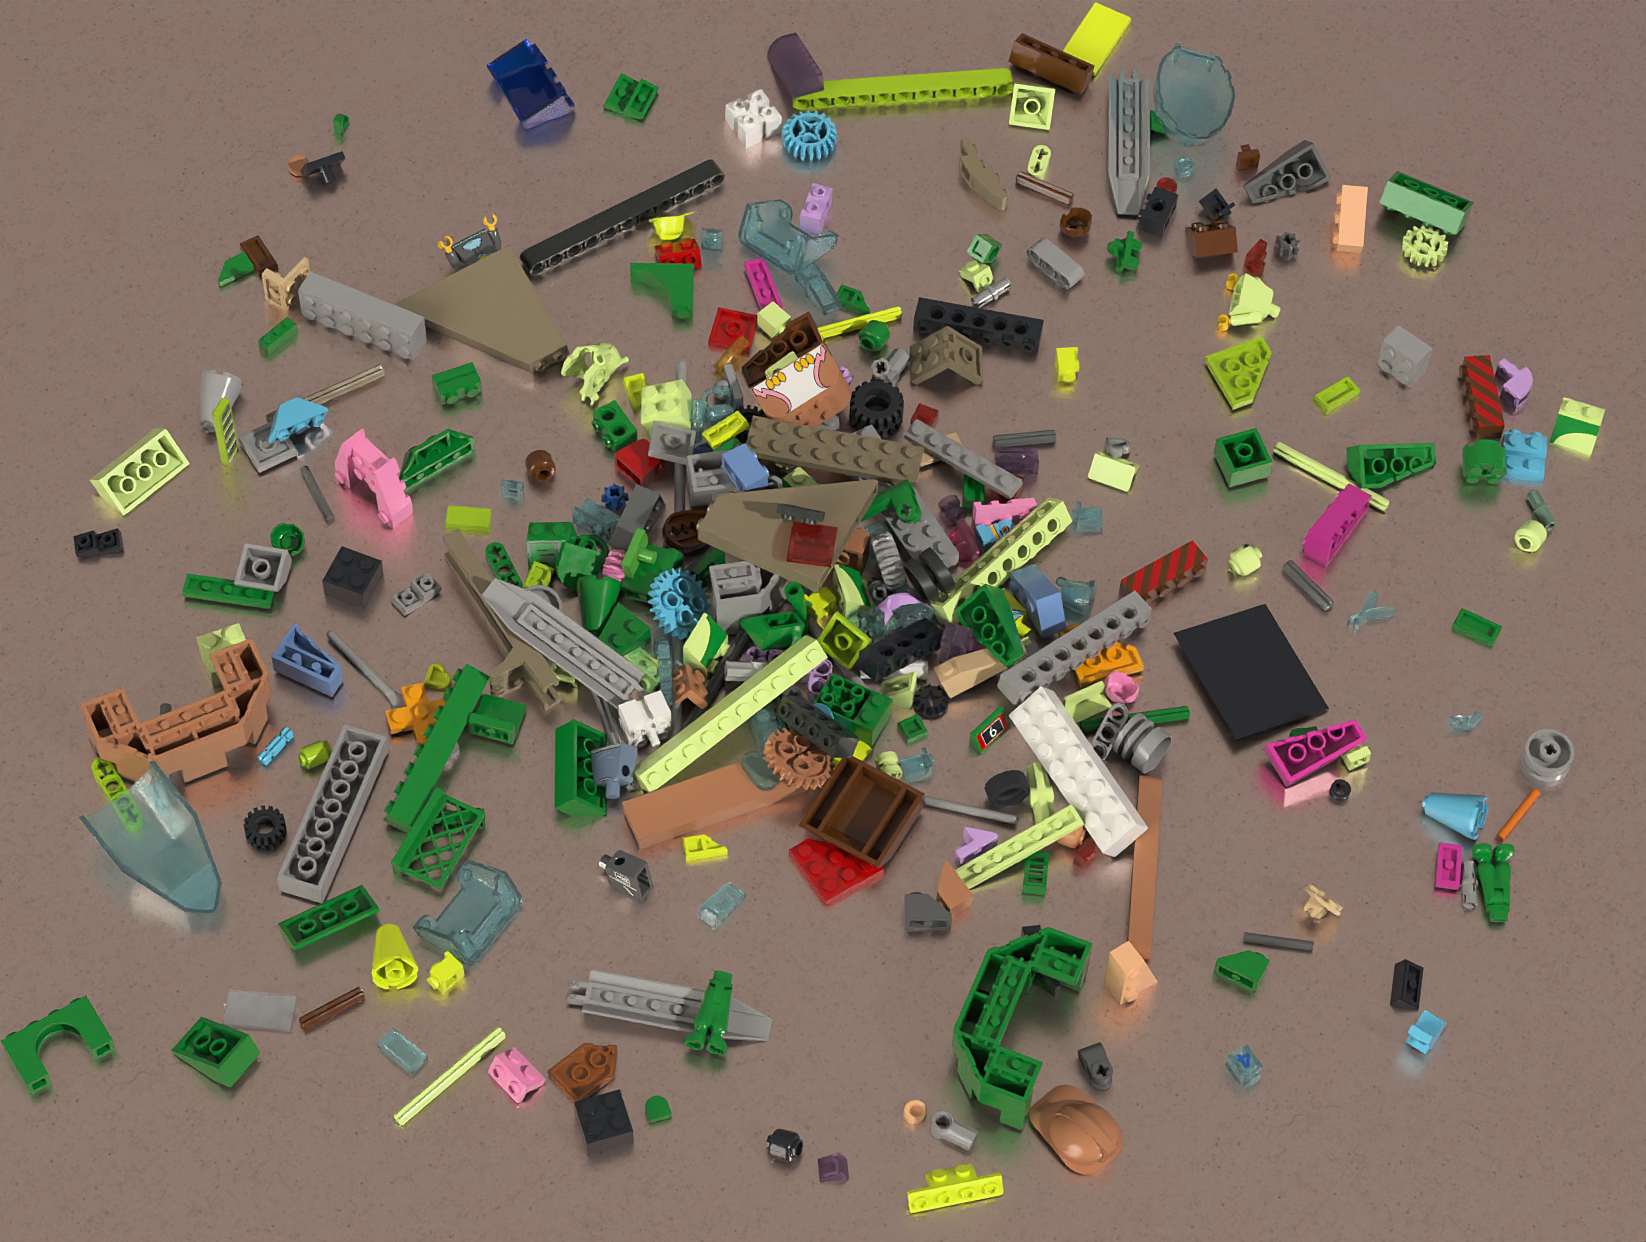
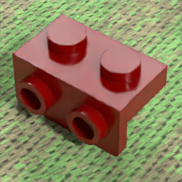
(684, 252)

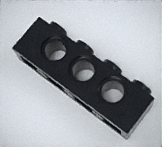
(900, 649)

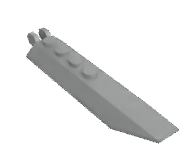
(1129, 140)
(565, 642)
(661, 1005)

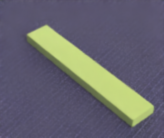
(1019, 846)

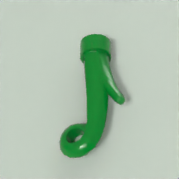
(795, 595)

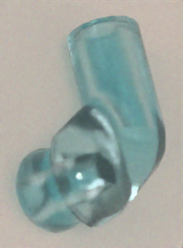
(1465, 723)

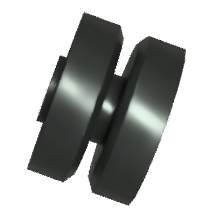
(929, 575)

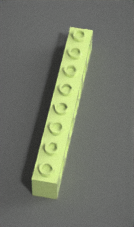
(1005, 556)

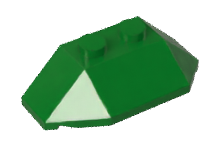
(434, 456)

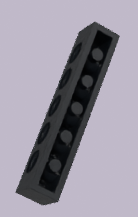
(1015, 332)

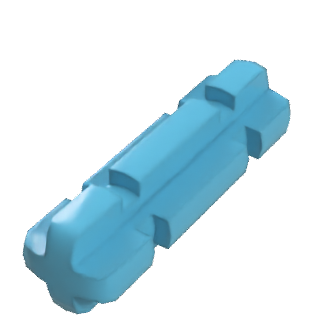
(275, 746)

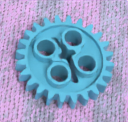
(678, 602)

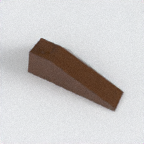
(799, 336)

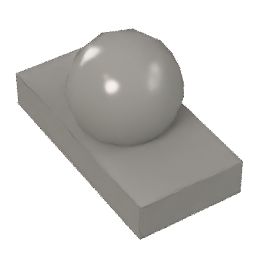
(730, 380)

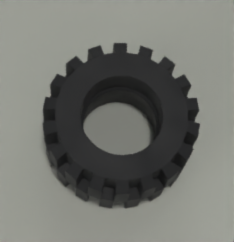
(878, 394)

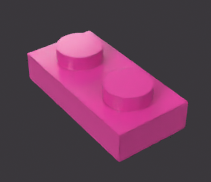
(1448, 866)

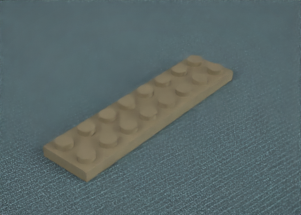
(834, 451)

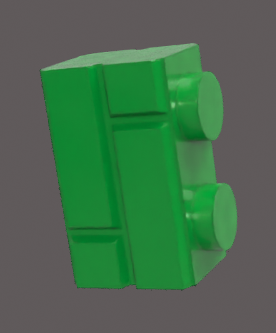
(457, 383)

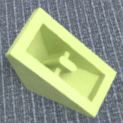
(900, 689)

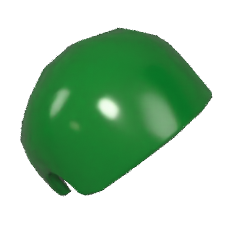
(288, 538)

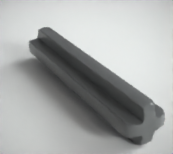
(1025, 438)
(1308, 585)

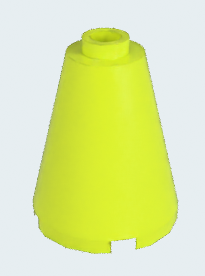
(392, 959)

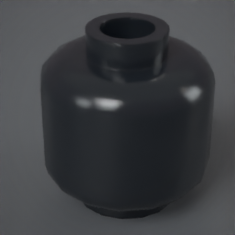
(784, 1145)

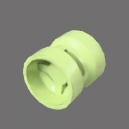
(888, 764)

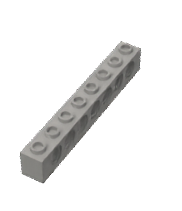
(1130, 606)

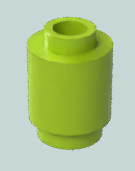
(315, 754)

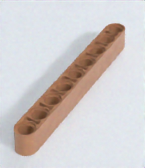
(1144, 866)

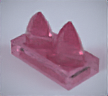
(962, 535)

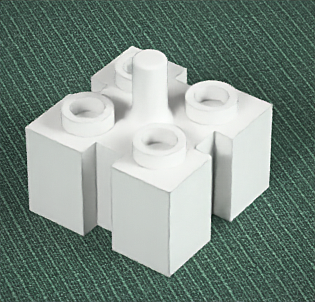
(753, 118)
(645, 720)

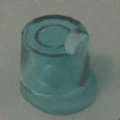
(1077, 595)

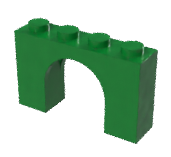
(75, 1018)

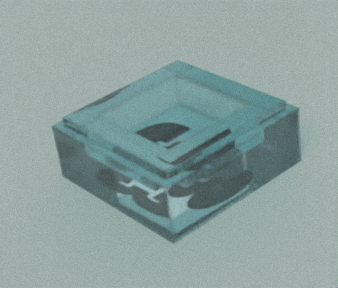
(512, 489)

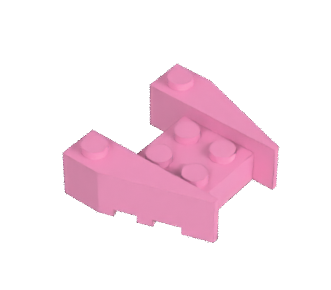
(362, 460)

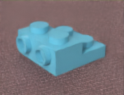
(1525, 455)

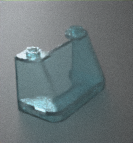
(769, 234)
(474, 914)

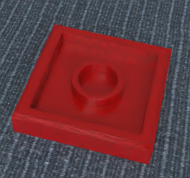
(730, 326)

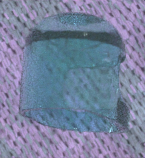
(719, 412)

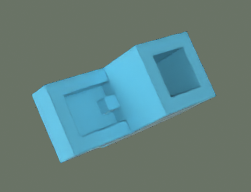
(1425, 1032)

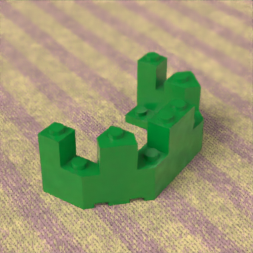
(985, 1068)

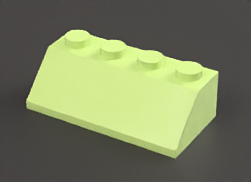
(140, 471)

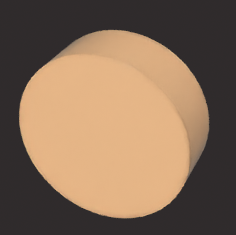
(915, 1112)

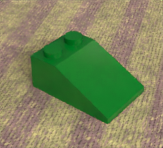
(217, 1051)

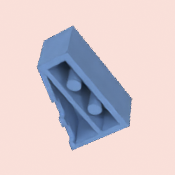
(306, 663)

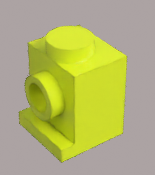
(1066, 363)
(823, 603)
(445, 973)

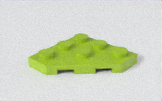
(1240, 370)

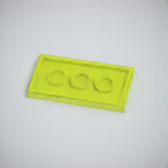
(1097, 35)

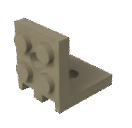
(943, 351)

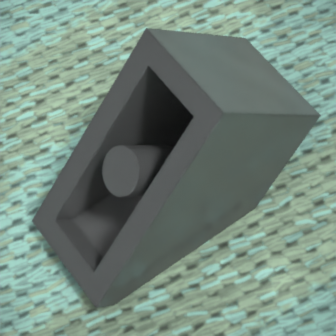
(925, 913)

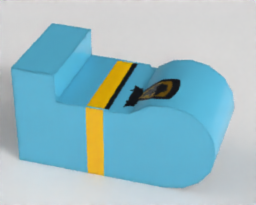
(989, 535)

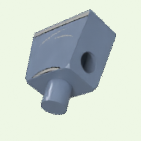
(613, 767)

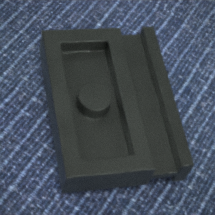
(809, 515)

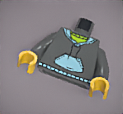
(472, 247)

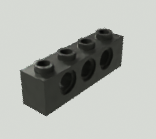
(817, 726)

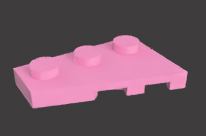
(989, 514)

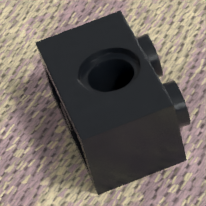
(1158, 211)

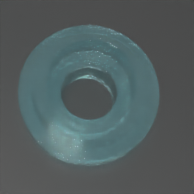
(1186, 170)

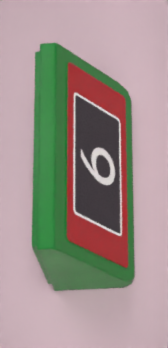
(989, 730)

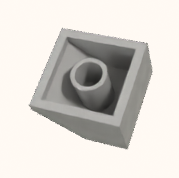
(263, 567)

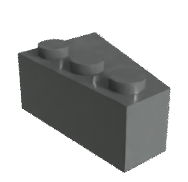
(640, 512)

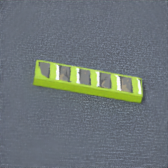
(225, 431)

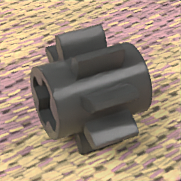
(1287, 245)

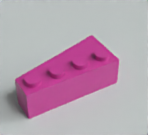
(1335, 524)
(1308, 752)

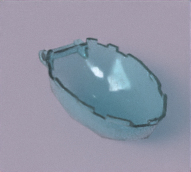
(1192, 96)

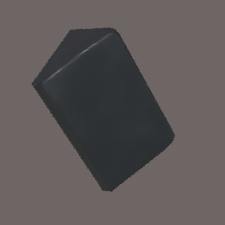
(1406, 985)

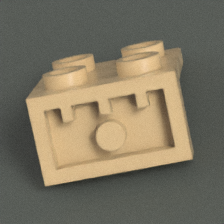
(284, 291)

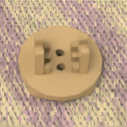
(1319, 905)

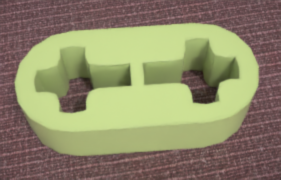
(1035, 162)

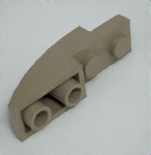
(981, 179)

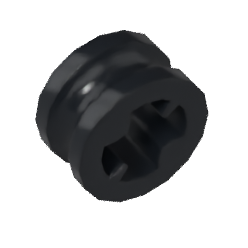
(1340, 783)

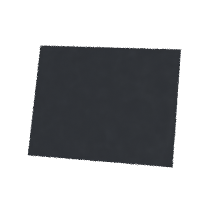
(1251, 671)

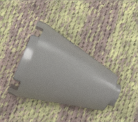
(212, 389)

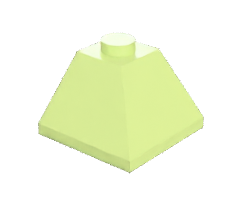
(1032, 105)

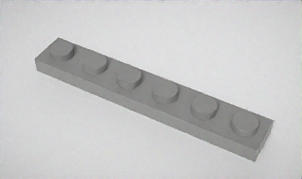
(963, 459)

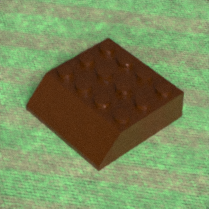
(864, 811)

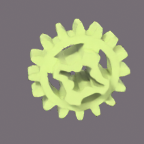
(1424, 246)

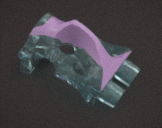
(902, 604)

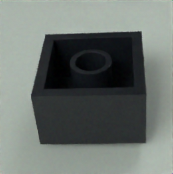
(353, 577)
(603, 1122)

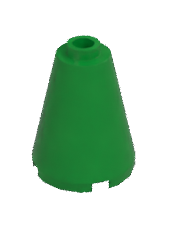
(596, 601)

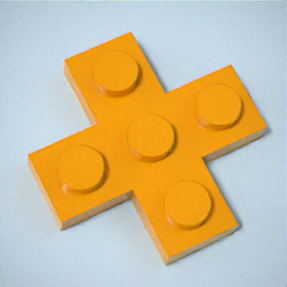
(415, 715)

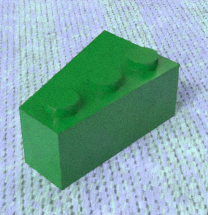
(625, 631)

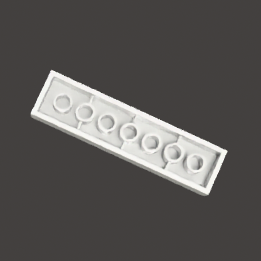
(1078, 771)

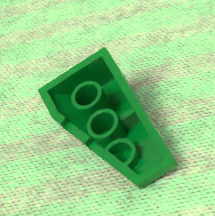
(1384, 463)
(992, 623)

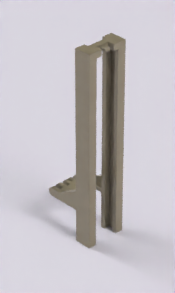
(526, 661)

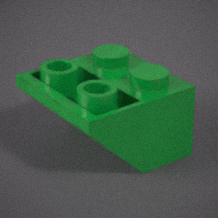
(774, 630)

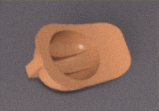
(1077, 1129)

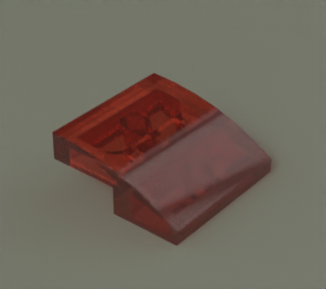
(812, 544)

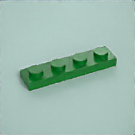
(225, 591)

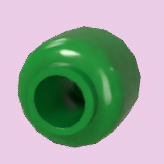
(874, 335)

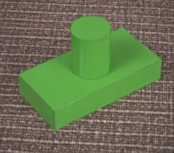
(637, 552)

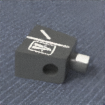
(628, 874)

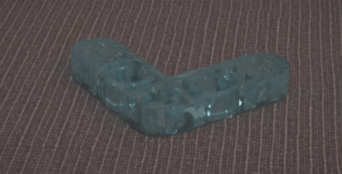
(662, 655)

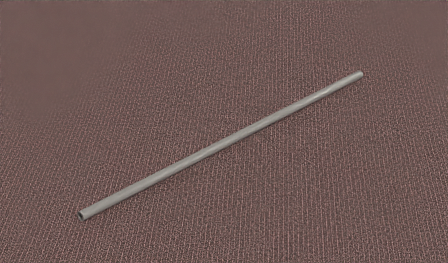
(679, 505)

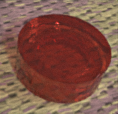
(1167, 184)

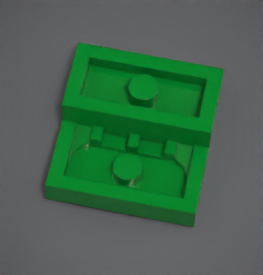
(631, 97)

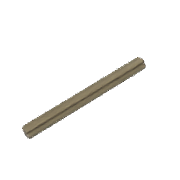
(341, 388)

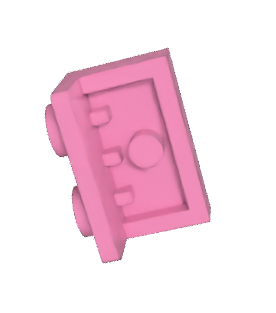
(515, 1074)

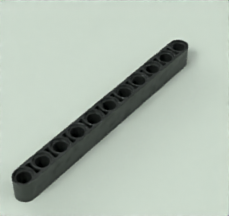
(622, 217)

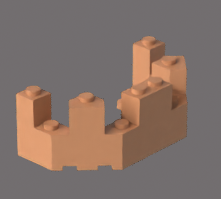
(189, 737)

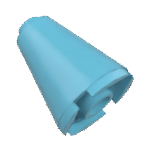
(1458, 811)

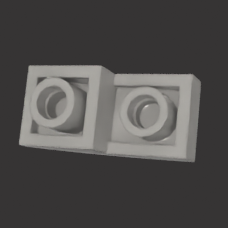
(415, 596)

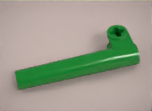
(899, 496)

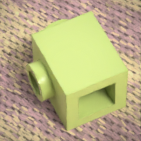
(773, 319)

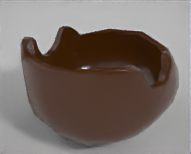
(1076, 223)

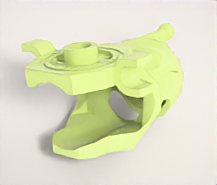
(605, 362)

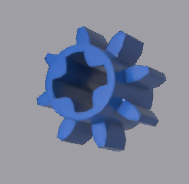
(614, 497)

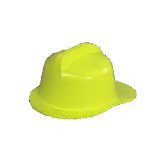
(669, 227)

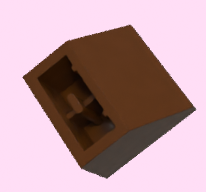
(1211, 238)

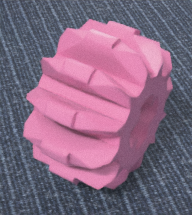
(613, 566)

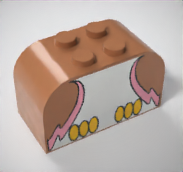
(805, 390)

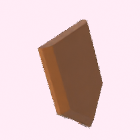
(585, 1070)

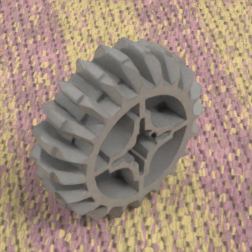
(888, 561)

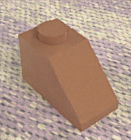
(952, 891)

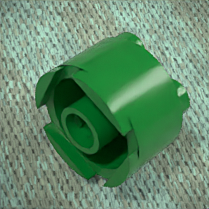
(1484, 462)

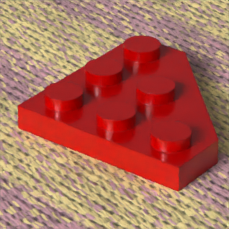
(831, 869)

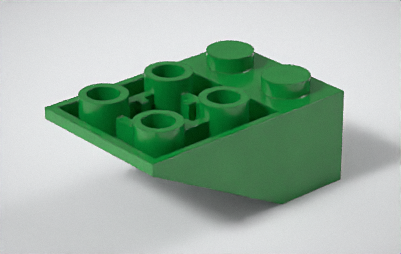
(856, 707)

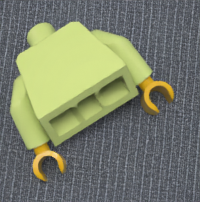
(1249, 302)

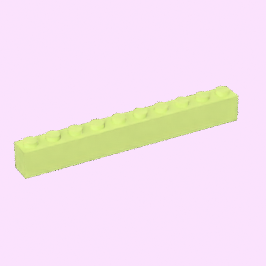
(728, 713)

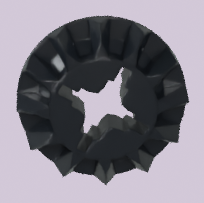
(922, 704)

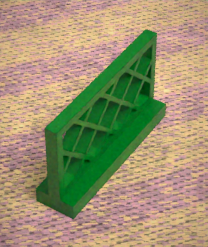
(419, 835)

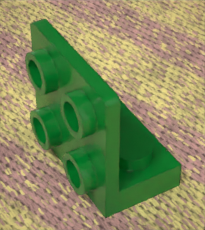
(497, 719)

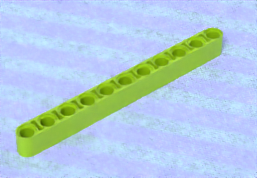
(909, 89)

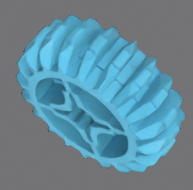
(808, 142)

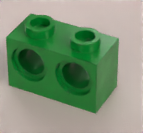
(616, 425)

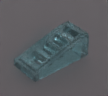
(714, 917)

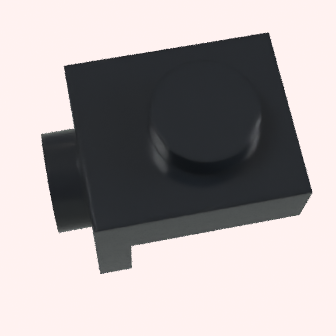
(1215, 205)

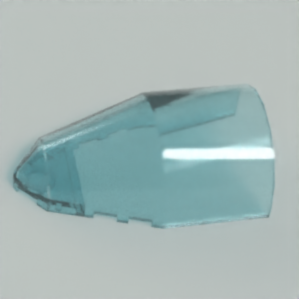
(159, 843)

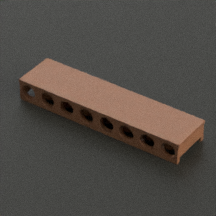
(699, 804)

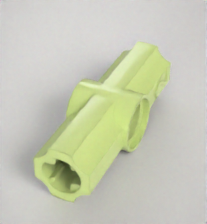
(1041, 793)

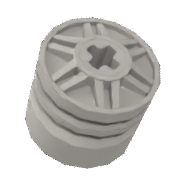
(1142, 743)

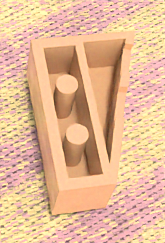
(1350, 218)
(1127, 973)

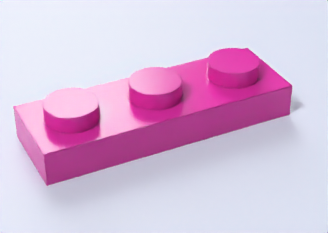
(762, 282)

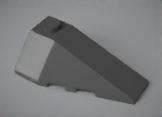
(1290, 173)

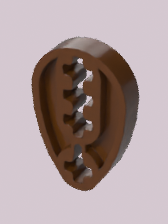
(683, 520)

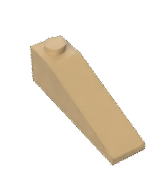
(969, 670)

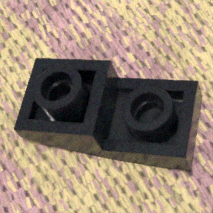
(96, 544)

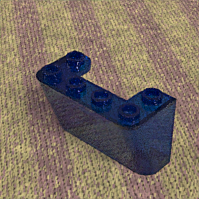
(530, 85)

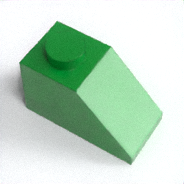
(1243, 968)

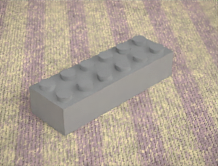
(362, 316)

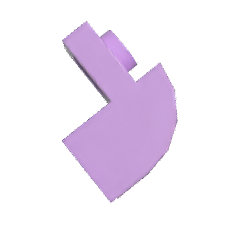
(1517, 383)

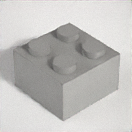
(1404, 356)

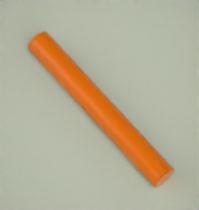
(1517, 815)

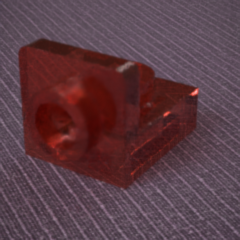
(1254, 258)

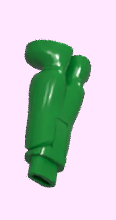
(1495, 878)
(713, 1015)

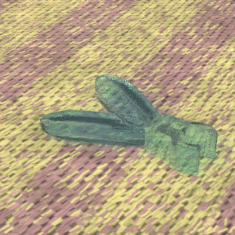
(1369, 611)

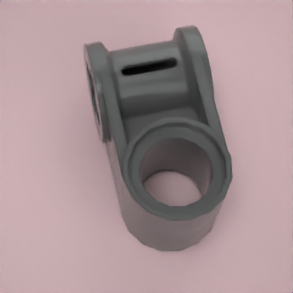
(1096, 1065)

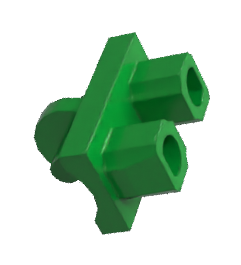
(1122, 251)

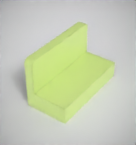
(1112, 470)
(1087, 703)

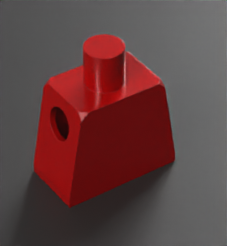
(636, 463)

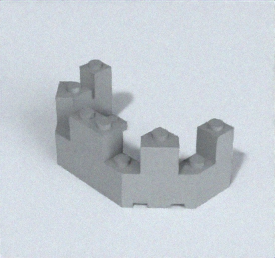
(738, 587)

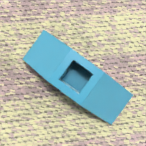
(295, 417)

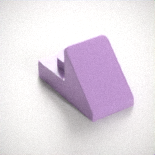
(976, 844)

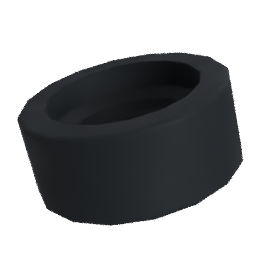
(1007, 788)

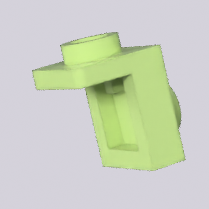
(979, 274)

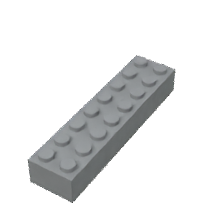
(916, 537)
(332, 814)

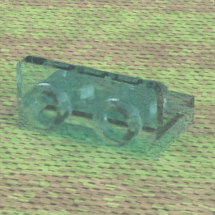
(595, 518)

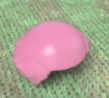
(1121, 688)

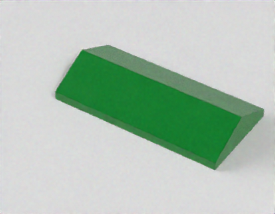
(328, 917)

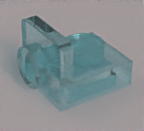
(712, 239)
(1087, 518)
(917, 767)

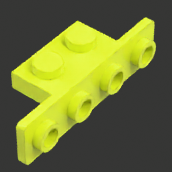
(954, 1187)

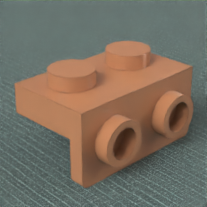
(690, 685)

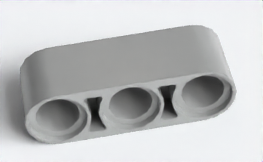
(1055, 263)
(1113, 726)

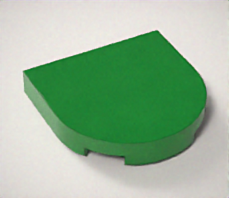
(576, 562)

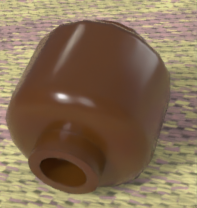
(540, 465)

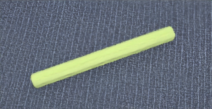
(1325, 473)
(449, 1076)

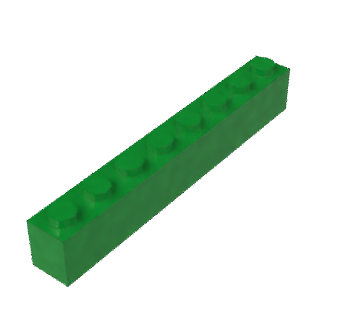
(436, 748)

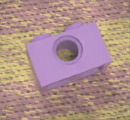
(816, 209)

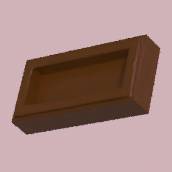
(259, 255)

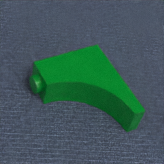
(672, 280)

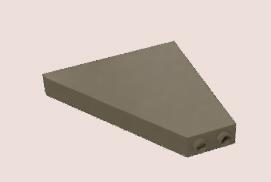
(492, 311)
(753, 531)

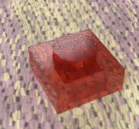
(925, 414)
(1085, 852)

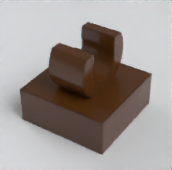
(1247, 158)

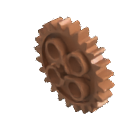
(787, 756)

